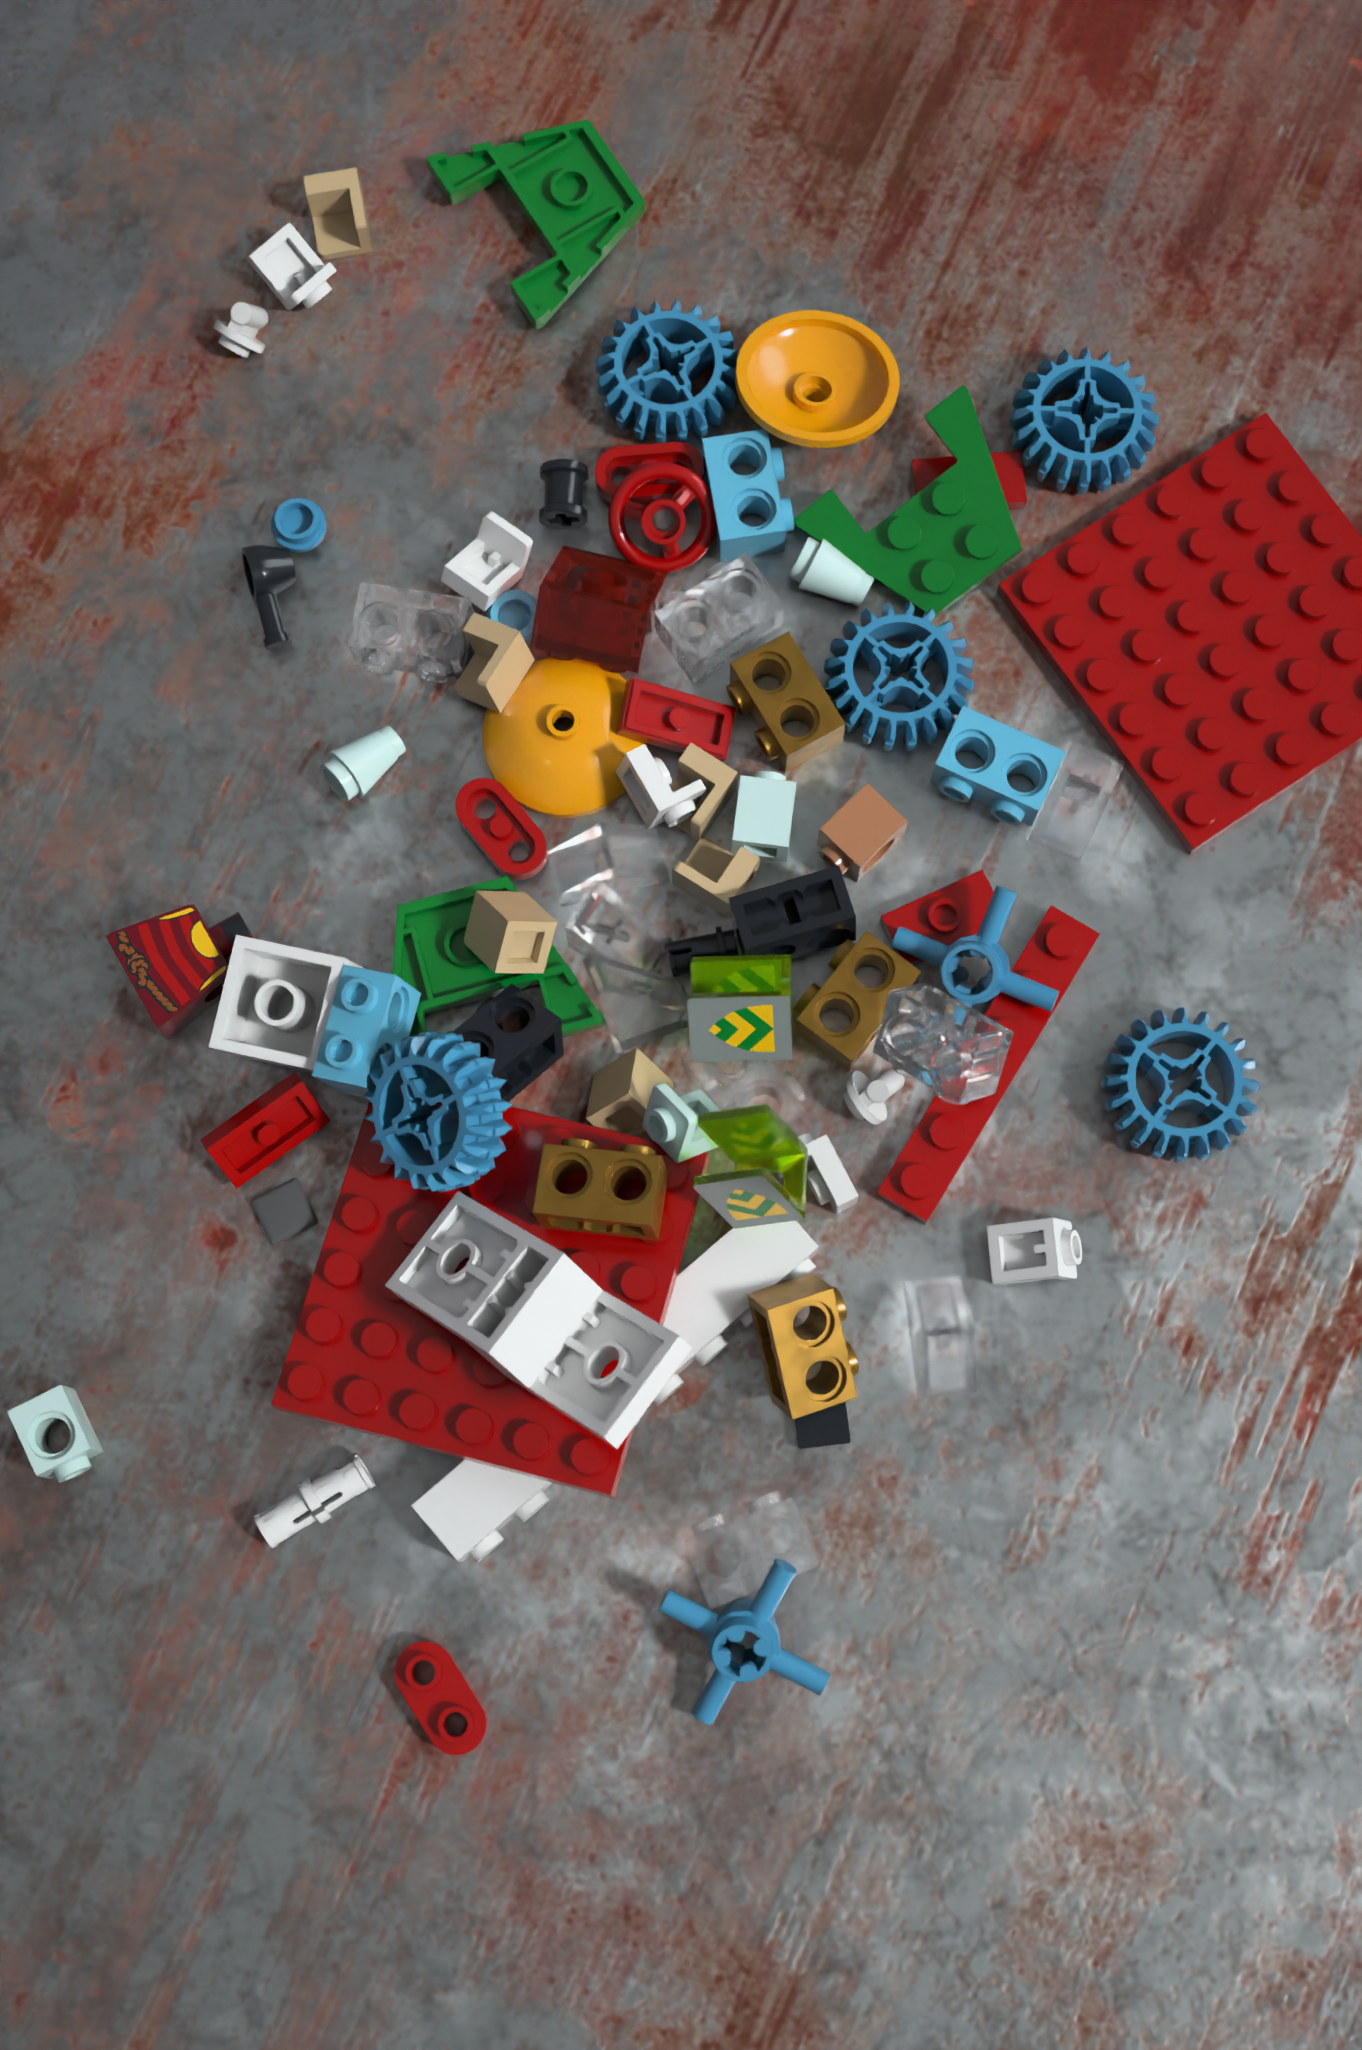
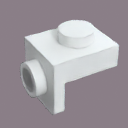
(292, 269)
(489, 562)

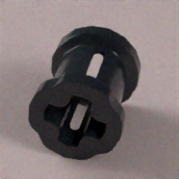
(563, 494)

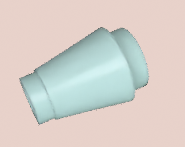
(830, 573)
(361, 763)

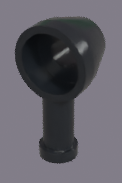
(268, 573)

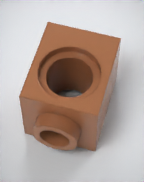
(860, 833)

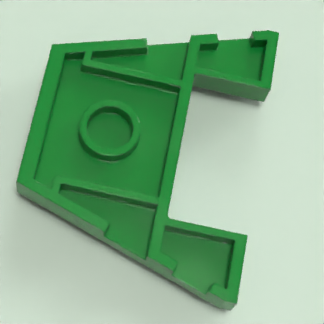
(566, 190)
(941, 537)
(448, 974)

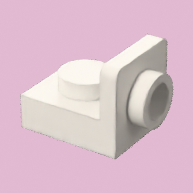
(650, 789)
(829, 1178)
(1033, 1251)

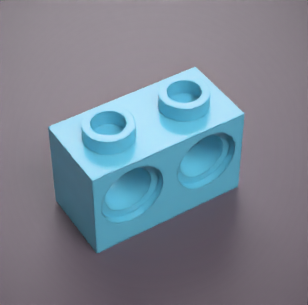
(741, 495)
(1003, 753)
(365, 1021)

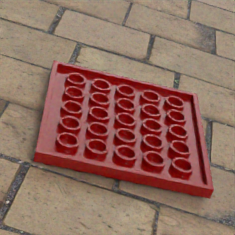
(1210, 630)
(400, 1376)

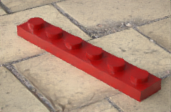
(951, 1129)

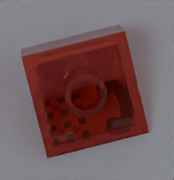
(597, 610)

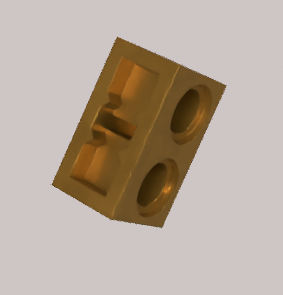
(797, 698)
(860, 1003)
(596, 1205)
(792, 1350)

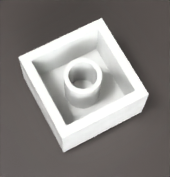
(276, 1003)

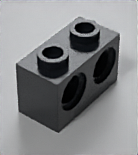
(794, 916)
(518, 1035)

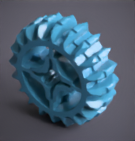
(696, 348)
(1124, 416)
(871, 644)
(1201, 1100)
(437, 1111)

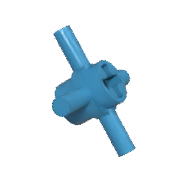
(983, 945)
(732, 1659)

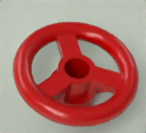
(621, 507)

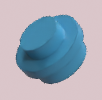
(298, 525)

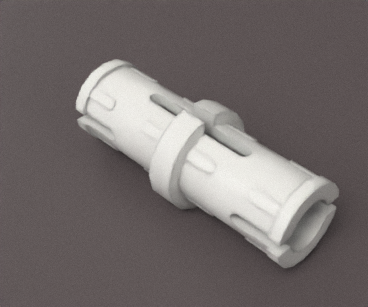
(314, 1500)

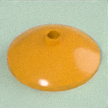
(821, 361)
(554, 769)

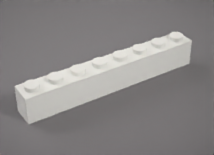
(705, 1303)

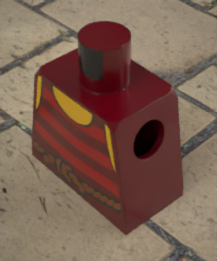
(177, 963)

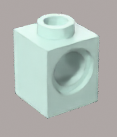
(764, 815)
(34, 1420)

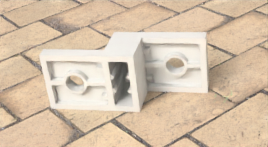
(539, 1318)

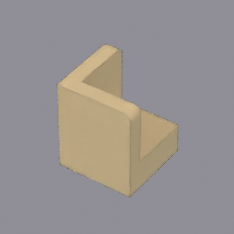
(338, 213)
(497, 665)
(719, 783)
(716, 874)
(510, 932)
(623, 1092)

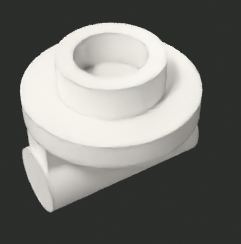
(242, 329)
(867, 1097)

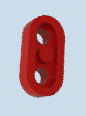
(626, 459)
(503, 830)
(442, 1696)

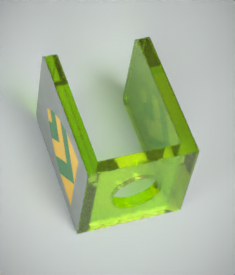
(741, 1008)
(758, 1146)

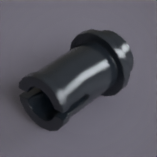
(715, 944)

